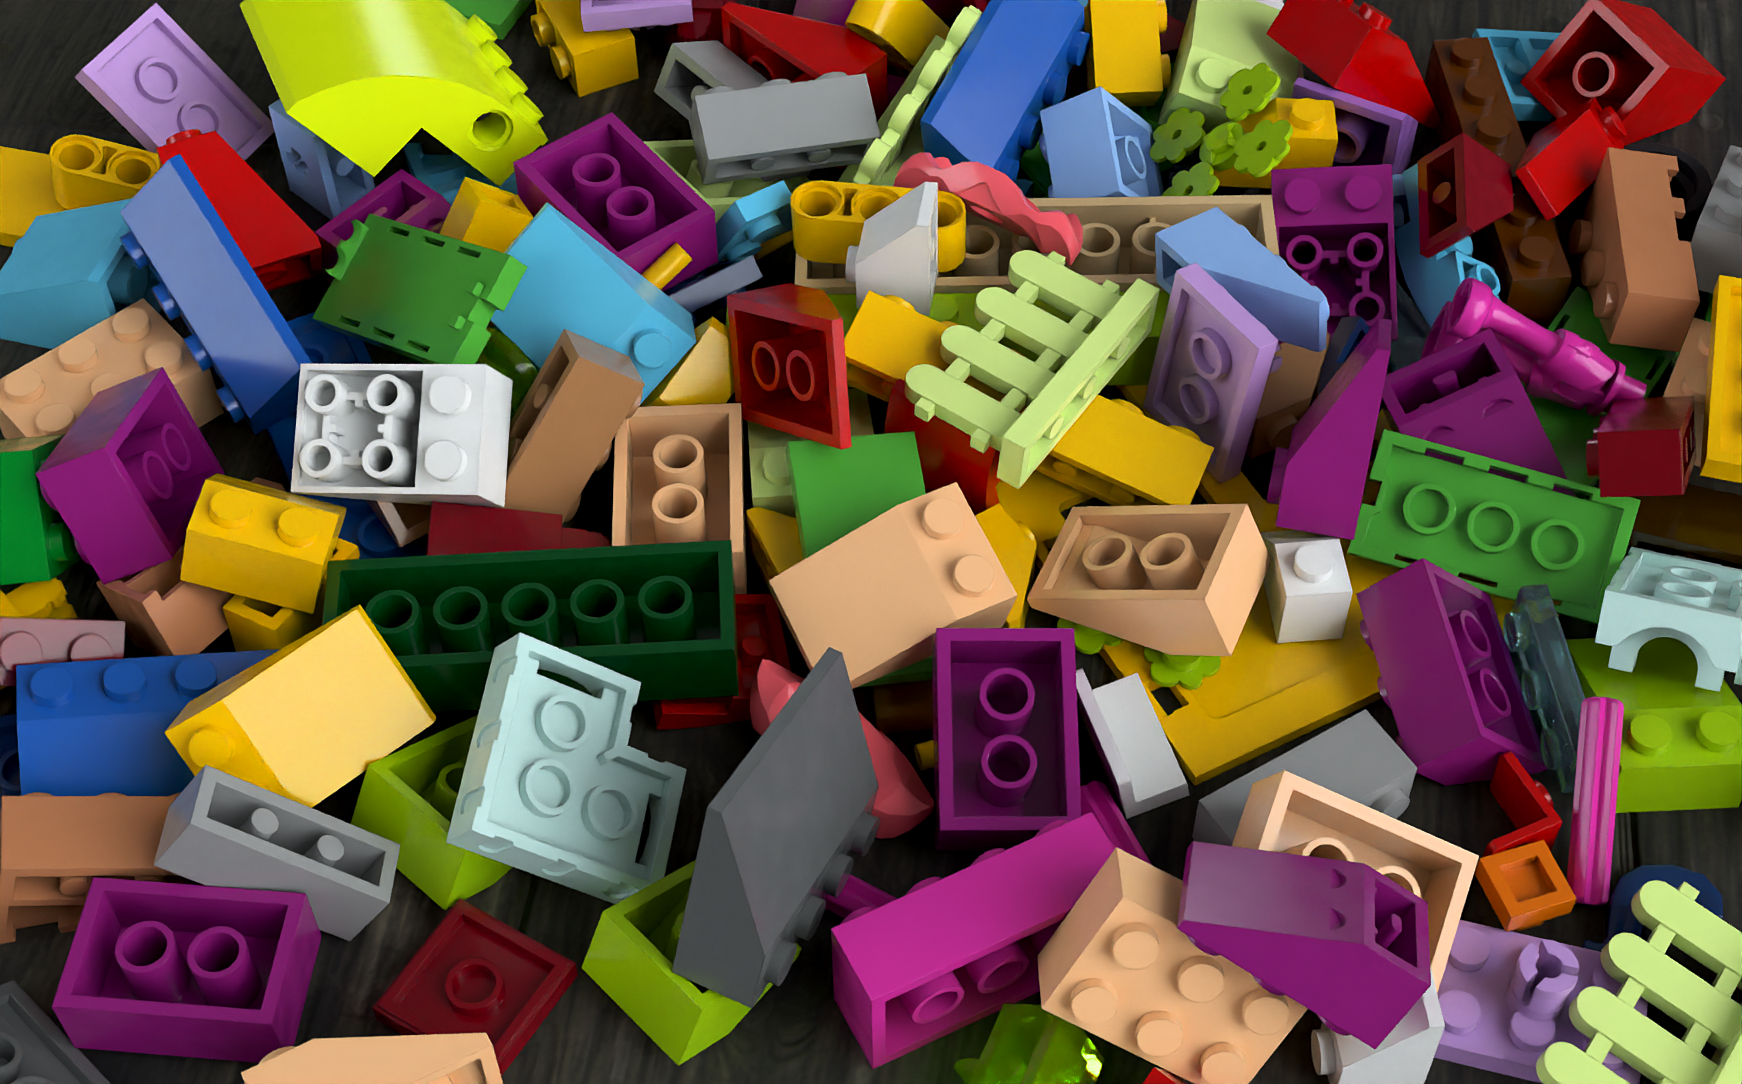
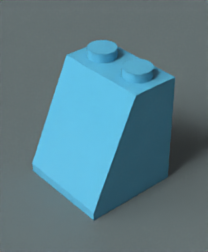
(70, 276)

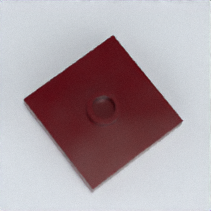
(477, 979)

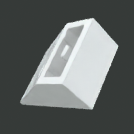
(403, 433)

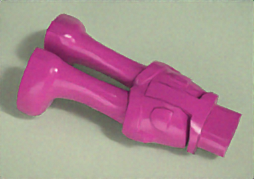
(1547, 362)

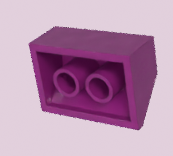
(1447, 675)

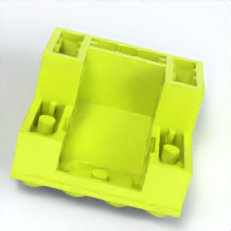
(385, 69)

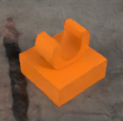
(1525, 886)

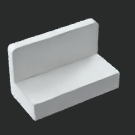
(1130, 744)

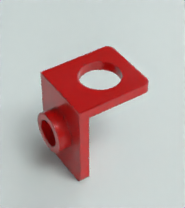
(1525, 804)

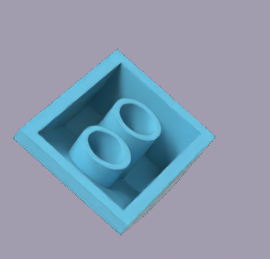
(593, 293)

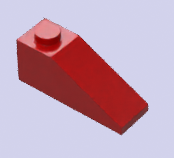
(1568, 155)

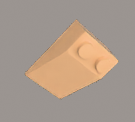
(1157, 574)
(894, 584)
(382, 1060)

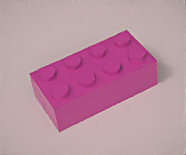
(960, 941)

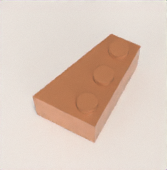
(1632, 253)
(169, 613)
(62, 842)

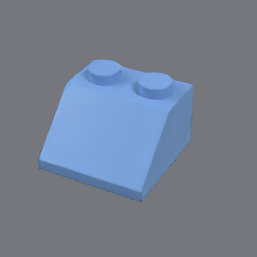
(1098, 149)

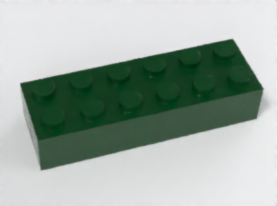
(632, 608)

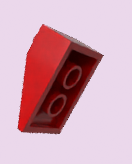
(802, 49)
(1355, 53)
(791, 362)

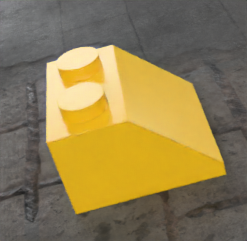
(260, 542)

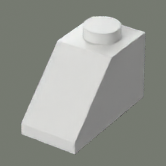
(899, 250)
(1306, 586)
(1399, 1059)

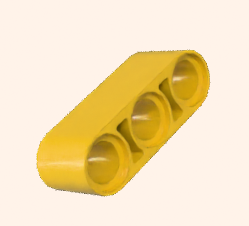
(898, 28)
(98, 171)
(832, 217)

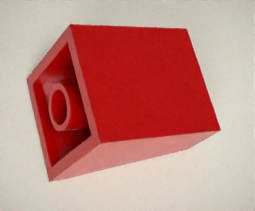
(1626, 62)
(261, 223)

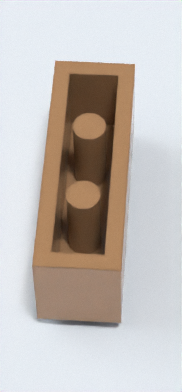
(568, 424)

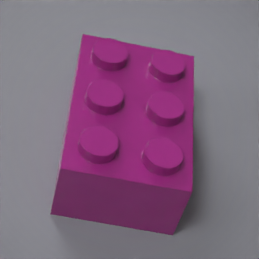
(620, 196)
(129, 475)
(1003, 735)
(188, 970)

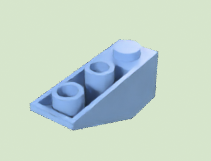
(1249, 273)

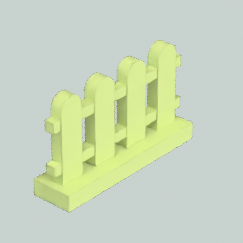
(901, 120)
(1050, 398)
(1676, 991)

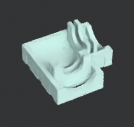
(1679, 600)
(555, 777)

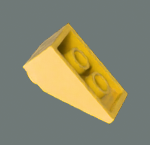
(306, 713)

